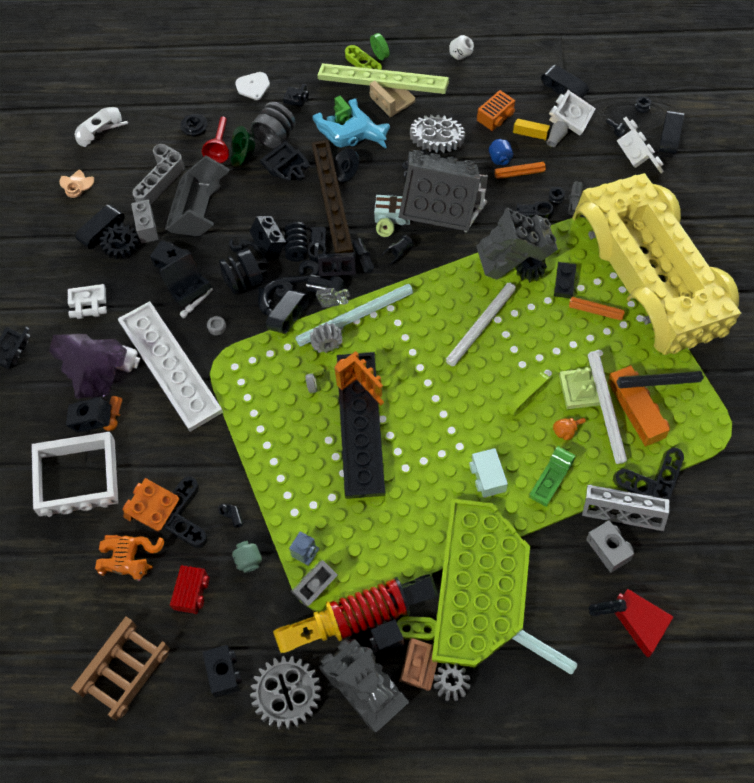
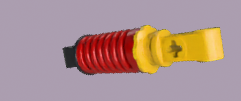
(356, 611)

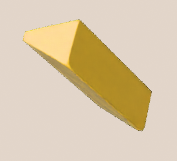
(531, 129)

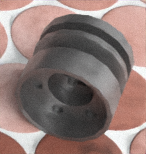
(273, 124)

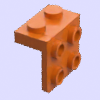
(150, 505)

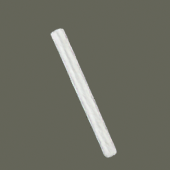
(480, 324)
(607, 407)

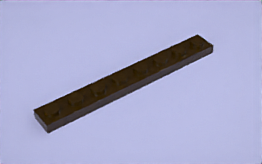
(332, 197)

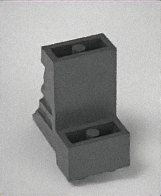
(514, 242)
(363, 683)

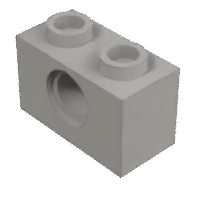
(144, 221)
(610, 557)
(314, 583)

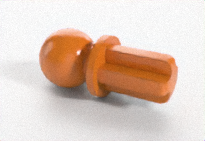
(116, 404)

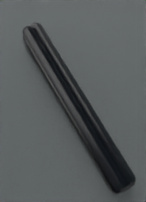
(659, 379)

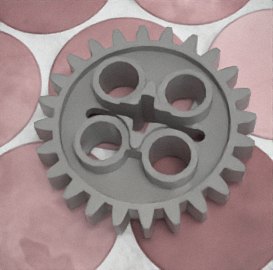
(437, 133)
(267, 699)

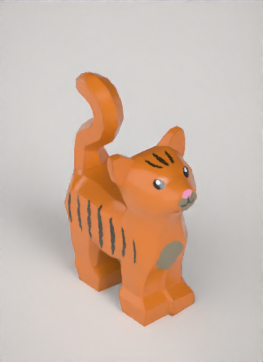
(123, 555)

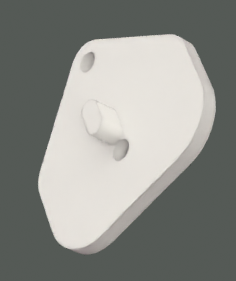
(252, 90)

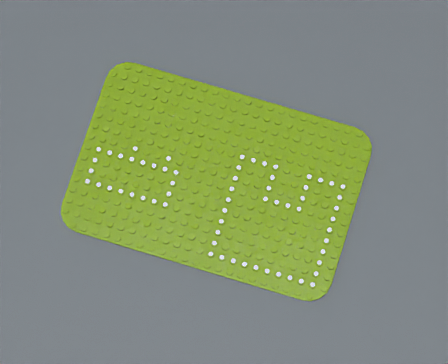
(446, 413)

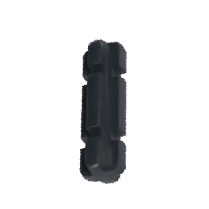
(607, 607)

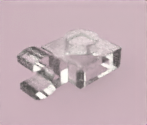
(330, 297)

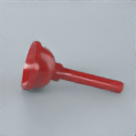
(216, 148)

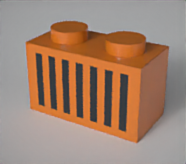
(496, 110)

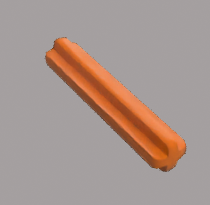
(520, 170)
(596, 308)

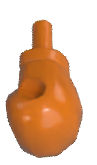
(566, 427)

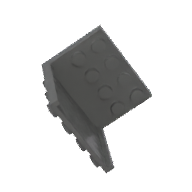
(439, 190)

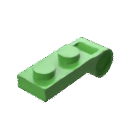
(552, 476)

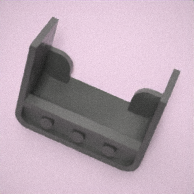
(193, 196)

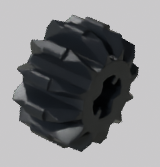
(531, 269)

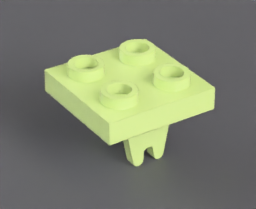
(579, 388)

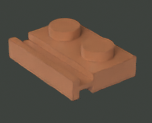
(418, 665)

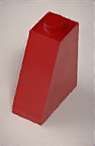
(643, 621)

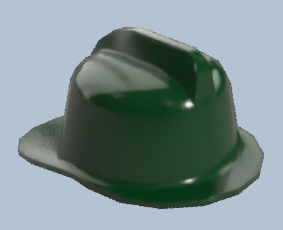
(242, 145)

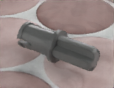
(575, 197)

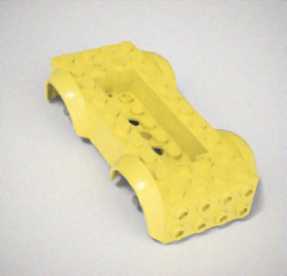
(696, 298)

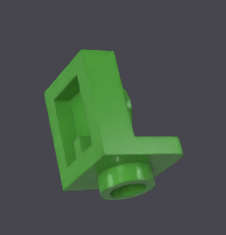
(342, 110)

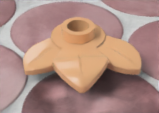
(76, 184)

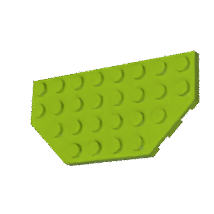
(480, 585)

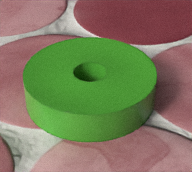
(379, 46)

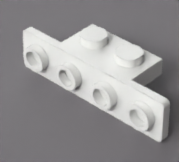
(636, 149)

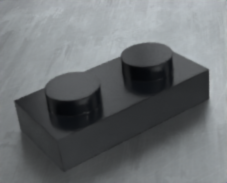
(565, 280)

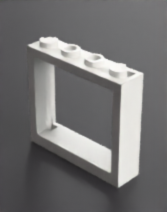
(71, 446)

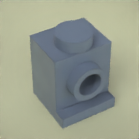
(304, 548)

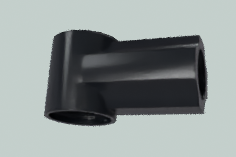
(316, 283)

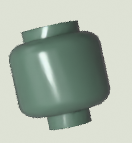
(246, 557)

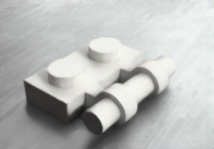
(87, 296)

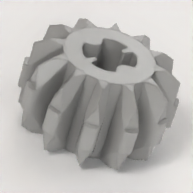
(326, 337)
(457, 676)

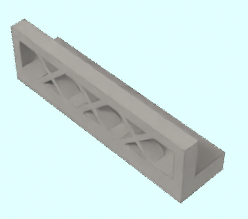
(627, 504)

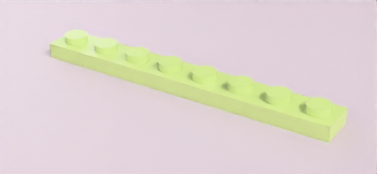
(384, 78)

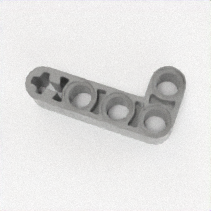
(168, 168)

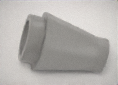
(557, 132)

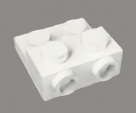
(572, 111)

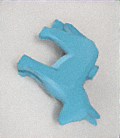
(353, 130)

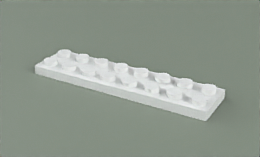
(170, 366)

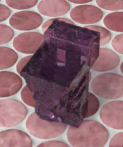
(88, 362)

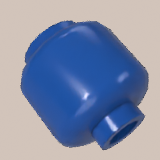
(500, 152)

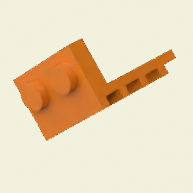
(352, 368)

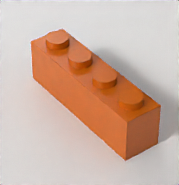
(640, 408)

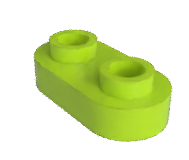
(417, 627)

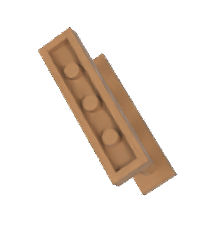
(113, 649)

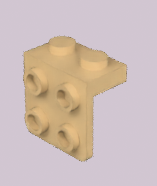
(391, 99)

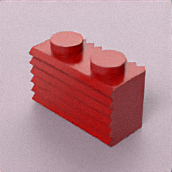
(189, 589)

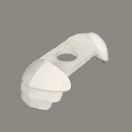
(85, 131)

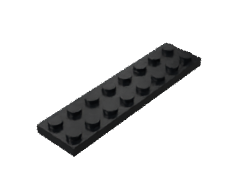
(361, 438)

